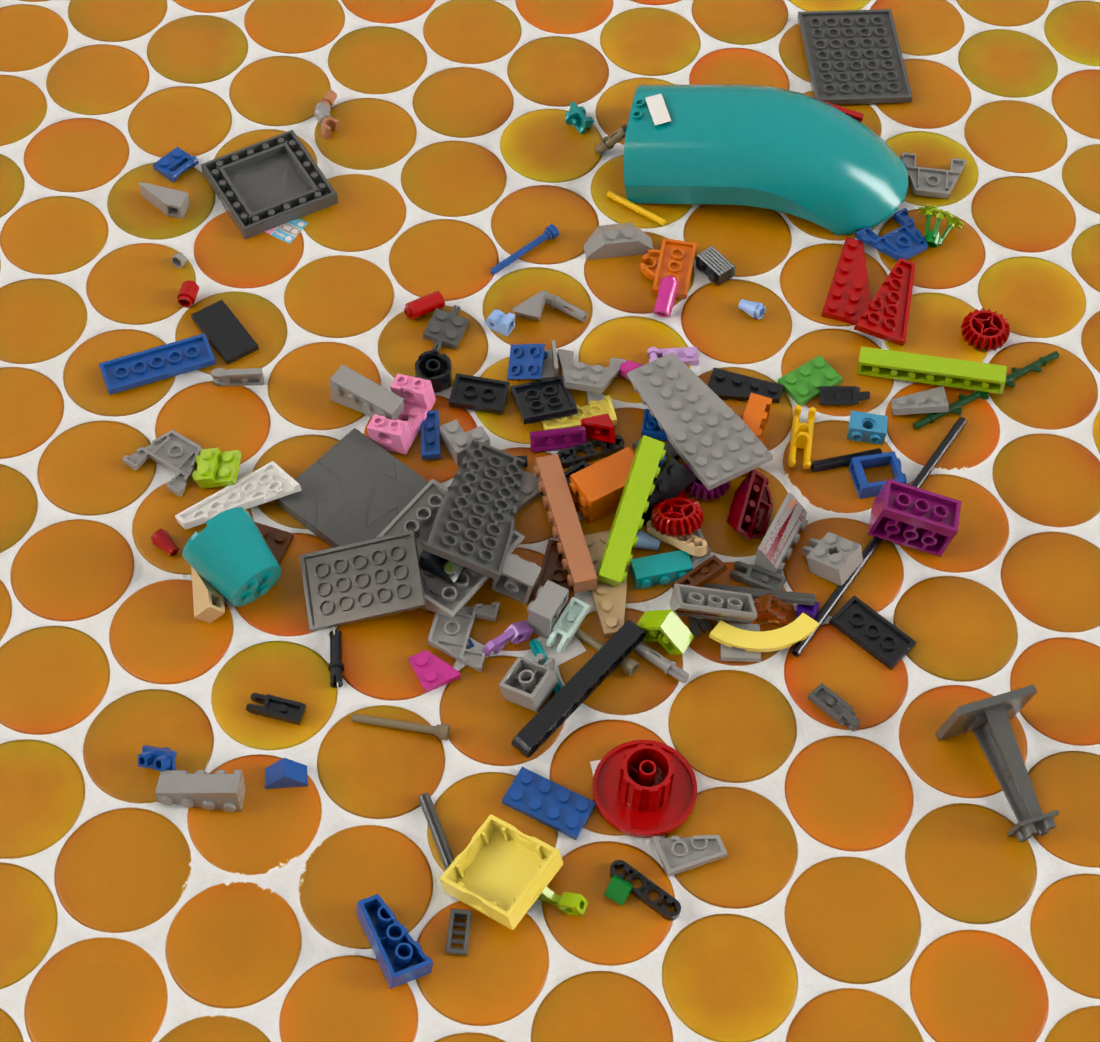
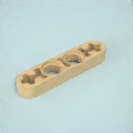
(693, 544)

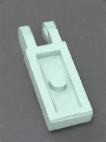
(568, 623)

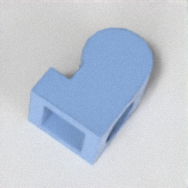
(501, 322)

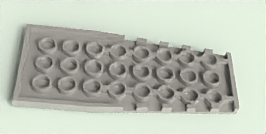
(698, 422)

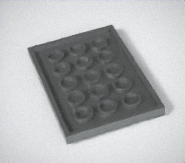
(362, 580)

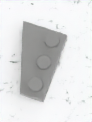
(926, 401)
(688, 852)

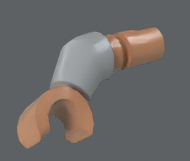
(322, 113)

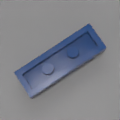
(430, 436)

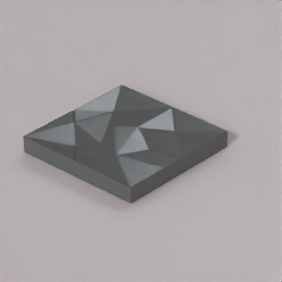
(269, 184)
(352, 491)

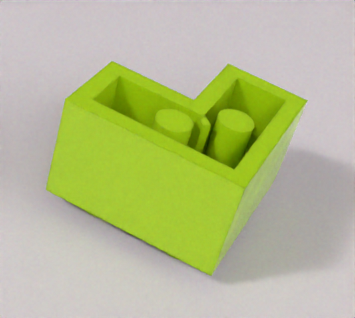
(667, 630)

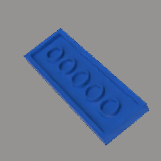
(157, 364)

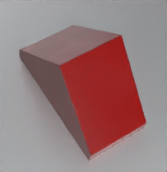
(599, 428)

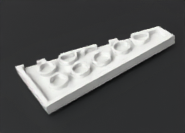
(252, 490)

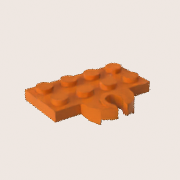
(673, 260)

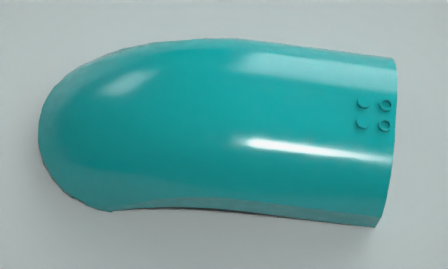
(761, 152)

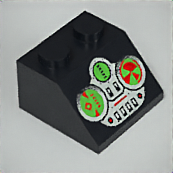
(440, 567)

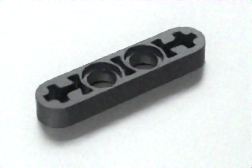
(588, 449)
(647, 887)

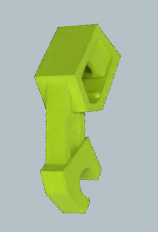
(568, 903)

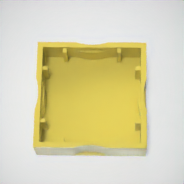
(501, 872)

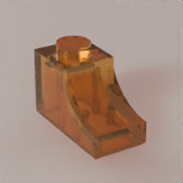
(773, 611)

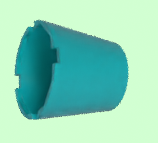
(233, 557)

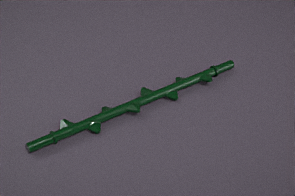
(964, 399)

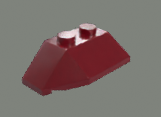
(751, 506)

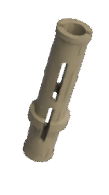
(609, 141)

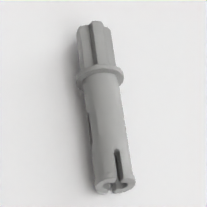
(562, 305)
(661, 662)

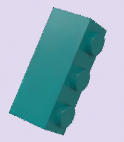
(659, 569)

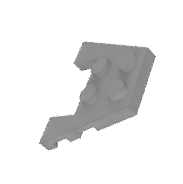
(932, 181)
(587, 377)
(173, 453)
(453, 634)

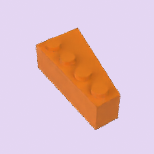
(757, 415)

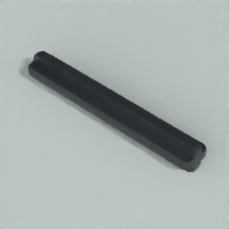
(840, 461)

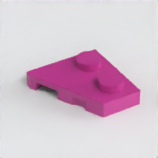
(432, 671)

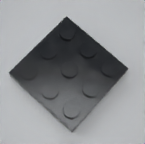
(543, 400)

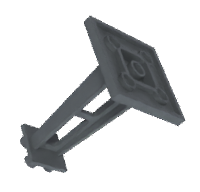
(994, 733)

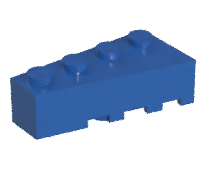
(393, 946)

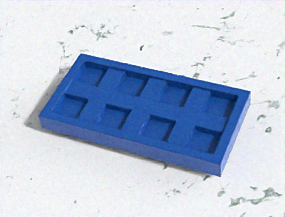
(549, 803)

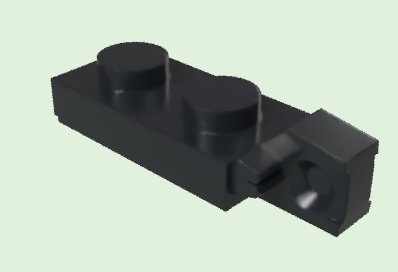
(841, 395)

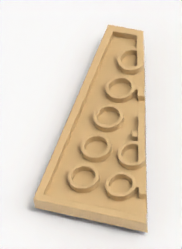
(607, 599)

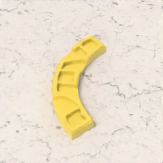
(764, 640)

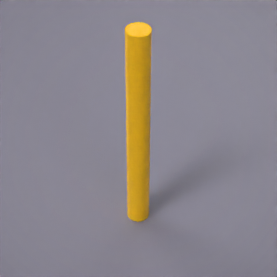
(636, 208)

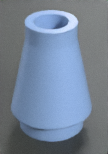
(753, 309)
(646, 541)

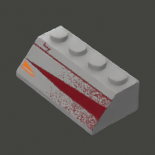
(781, 535)
(713, 604)

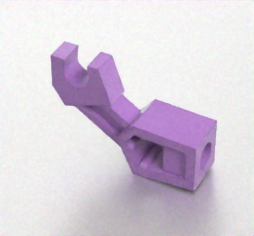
(516, 633)

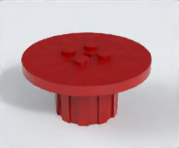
(644, 788)

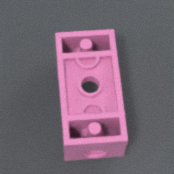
(398, 434)

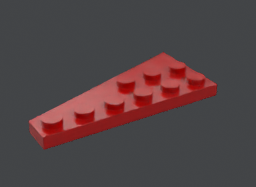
(849, 287)
(890, 308)

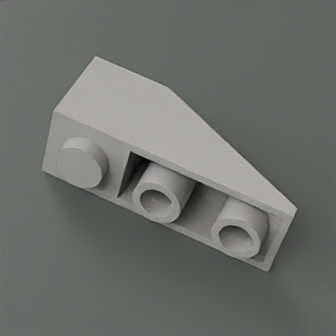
(169, 201)

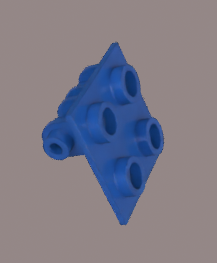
(526, 361)

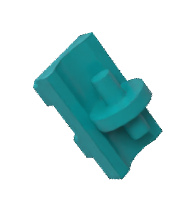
(577, 118)

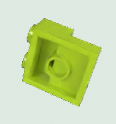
(216, 468)

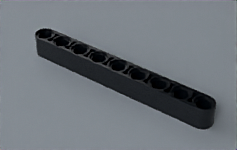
(578, 688)

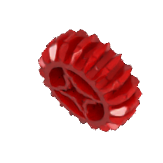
(985, 329)
(677, 516)

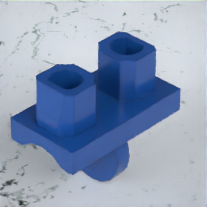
(157, 758)

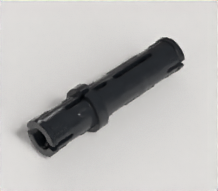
(336, 666)

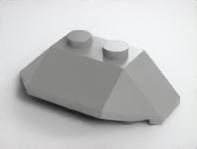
(617, 241)

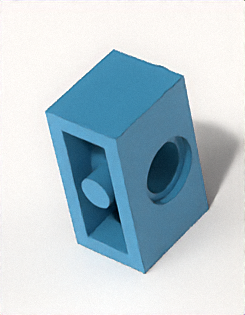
(867, 427)

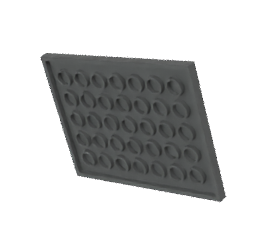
(854, 57)

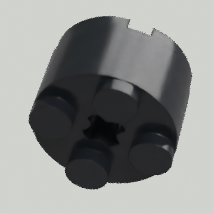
(435, 368)

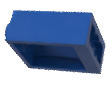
(858, 476)

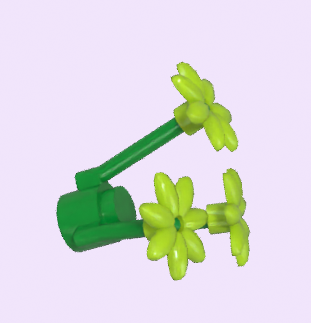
(933, 237)

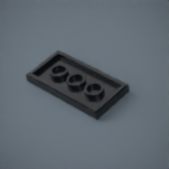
(224, 332)
(872, 632)

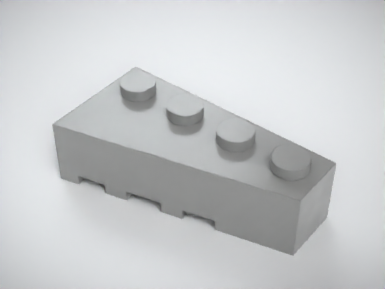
(364, 395)
(202, 789)

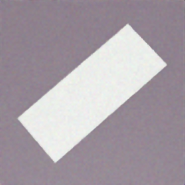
(658, 109)

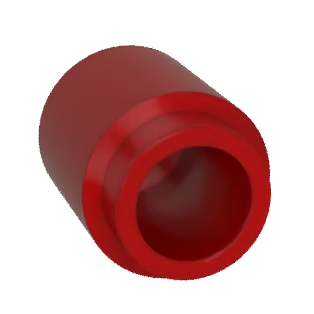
(188, 293)

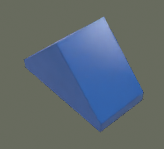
(286, 774)

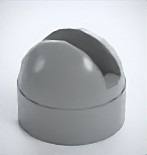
(179, 264)

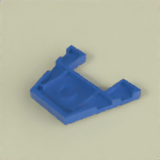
(899, 243)

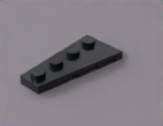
(670, 482)

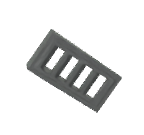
(458, 913)

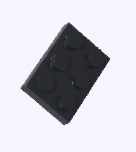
(479, 394)

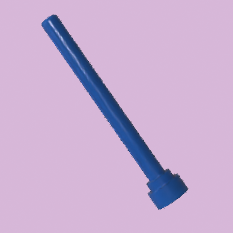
(550, 233)

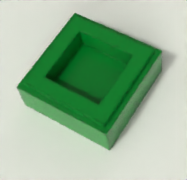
(618, 890)

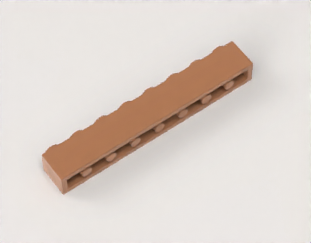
(565, 524)

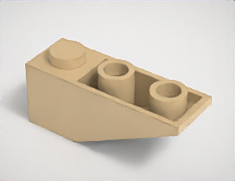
(207, 601)

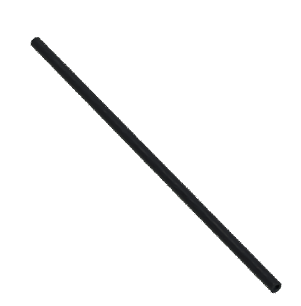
(875, 541)

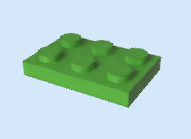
(805, 380)

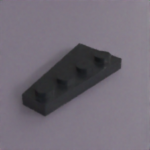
(738, 386)

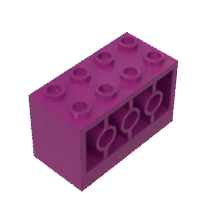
(914, 517)

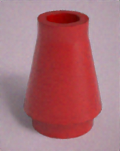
(164, 542)

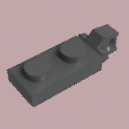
(834, 707)

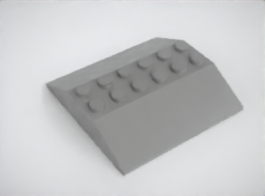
(419, 516)

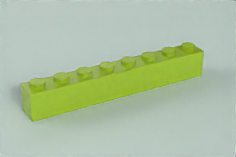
(932, 370)
(630, 511)

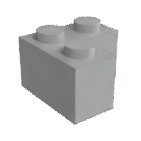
(458, 441)
(546, 608)

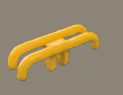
(801, 437)

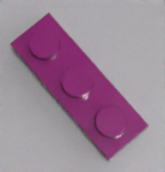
(557, 438)

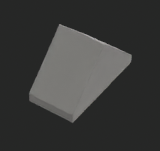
(532, 307)

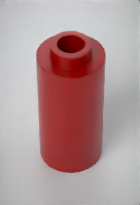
(424, 305)

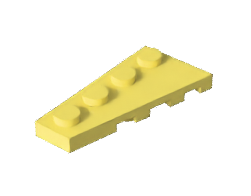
(594, 408)

